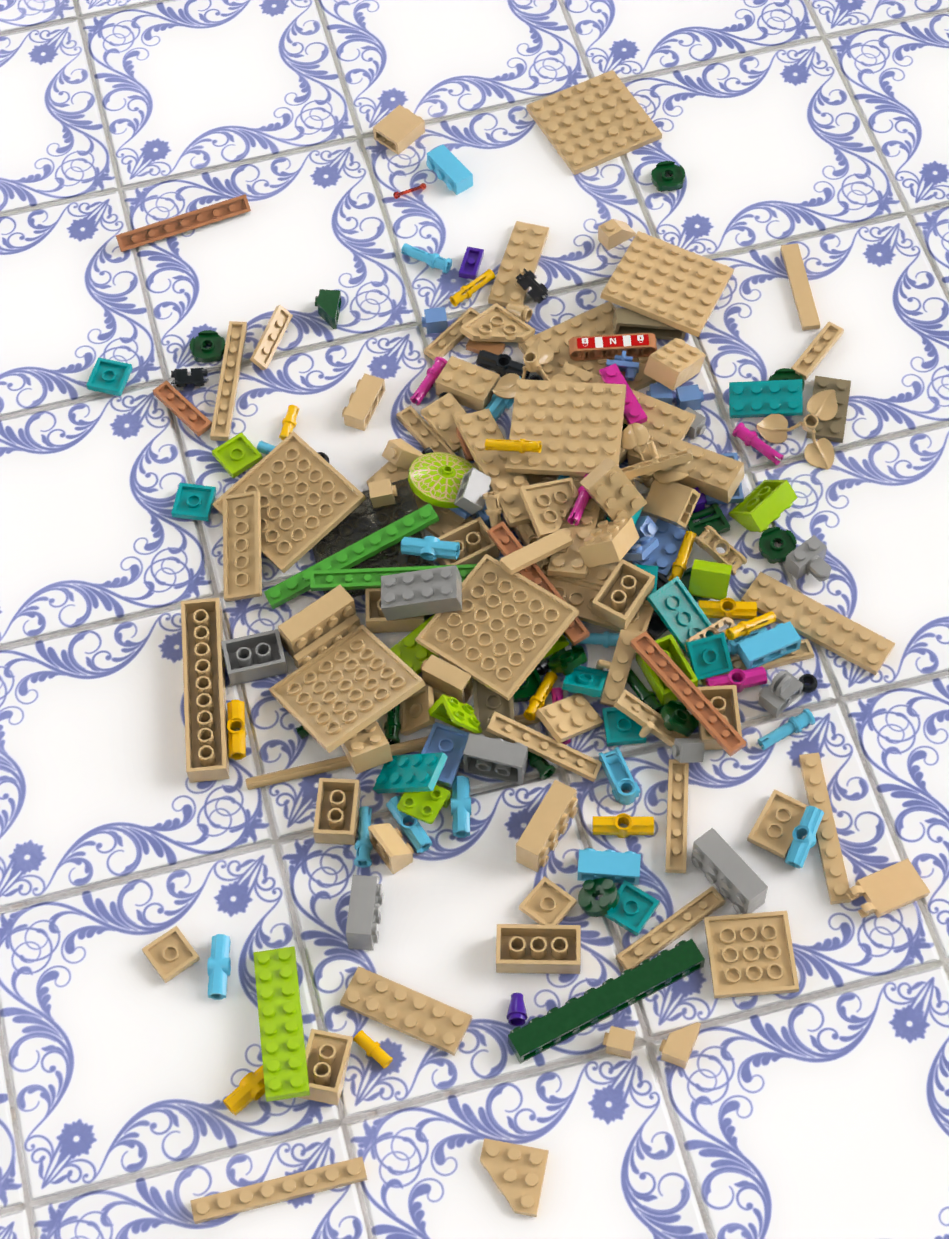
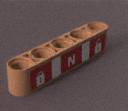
(608, 346)

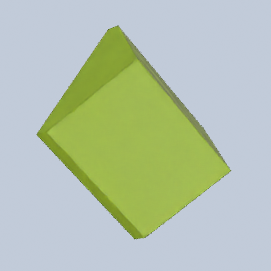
(709, 579)

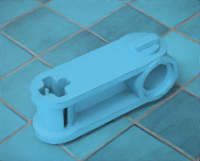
(619, 776)

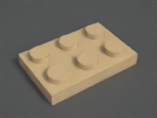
(441, 418)
(569, 717)
(776, 823)

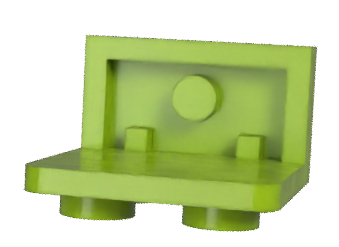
(455, 713)
(426, 804)

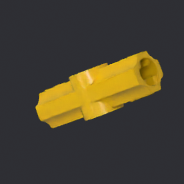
(737, 609)
(236, 739)
(610, 825)
(249, 1089)

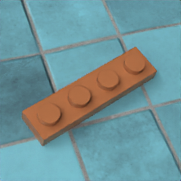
(182, 408)

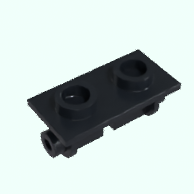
(528, 280)
(182, 378)

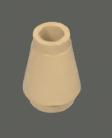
(521, 311)

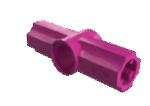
(747, 678)

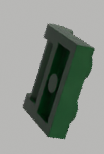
(716, 521)

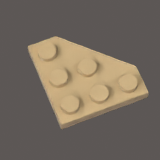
(497, 326)
(548, 504)
(516, 1172)

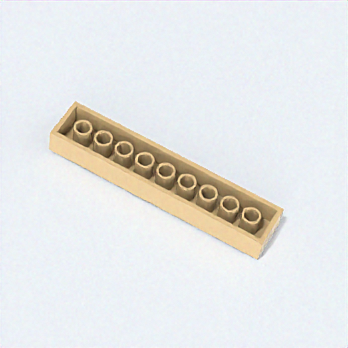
(204, 690)

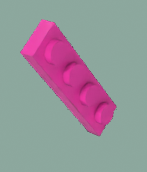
(633, 411)

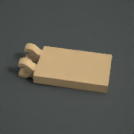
(889, 889)

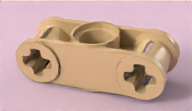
(710, 540)

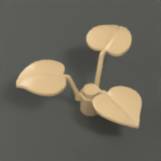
(537, 355)
(822, 406)
(638, 435)

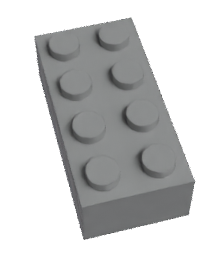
(421, 592)
(728, 872)

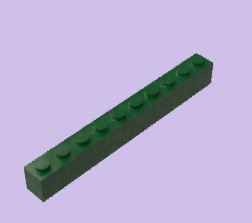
(605, 1000)

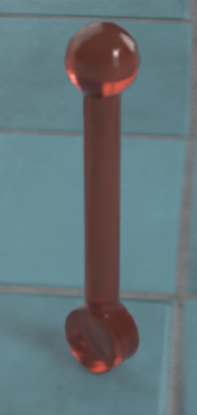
(397, 194)

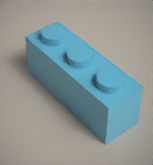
(449, 169)
(769, 645)
(609, 865)

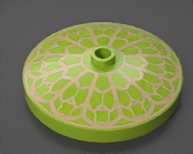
(438, 477)

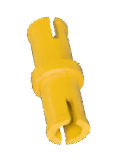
(289, 421)
(372, 1049)

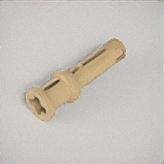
(493, 508)

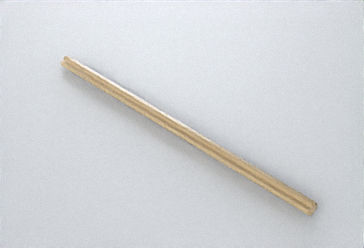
(342, 761)

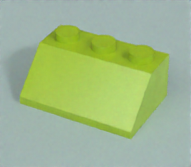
(764, 505)

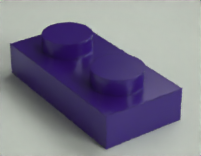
(471, 263)

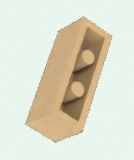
(363, 401)

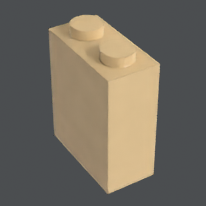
(399, 129)
(671, 502)
(447, 678)

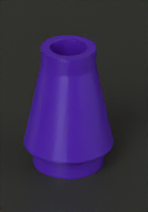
(516, 1012)

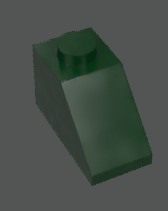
(329, 306)

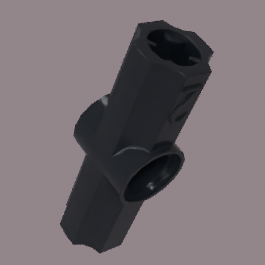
(500, 363)

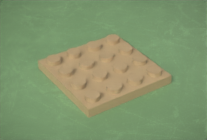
(751, 954)

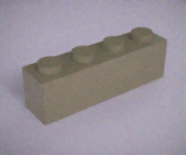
(630, 322)

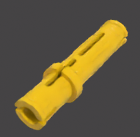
(460, 296)
(513, 445)
(679, 565)
(745, 627)
(538, 700)

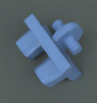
(625, 365)

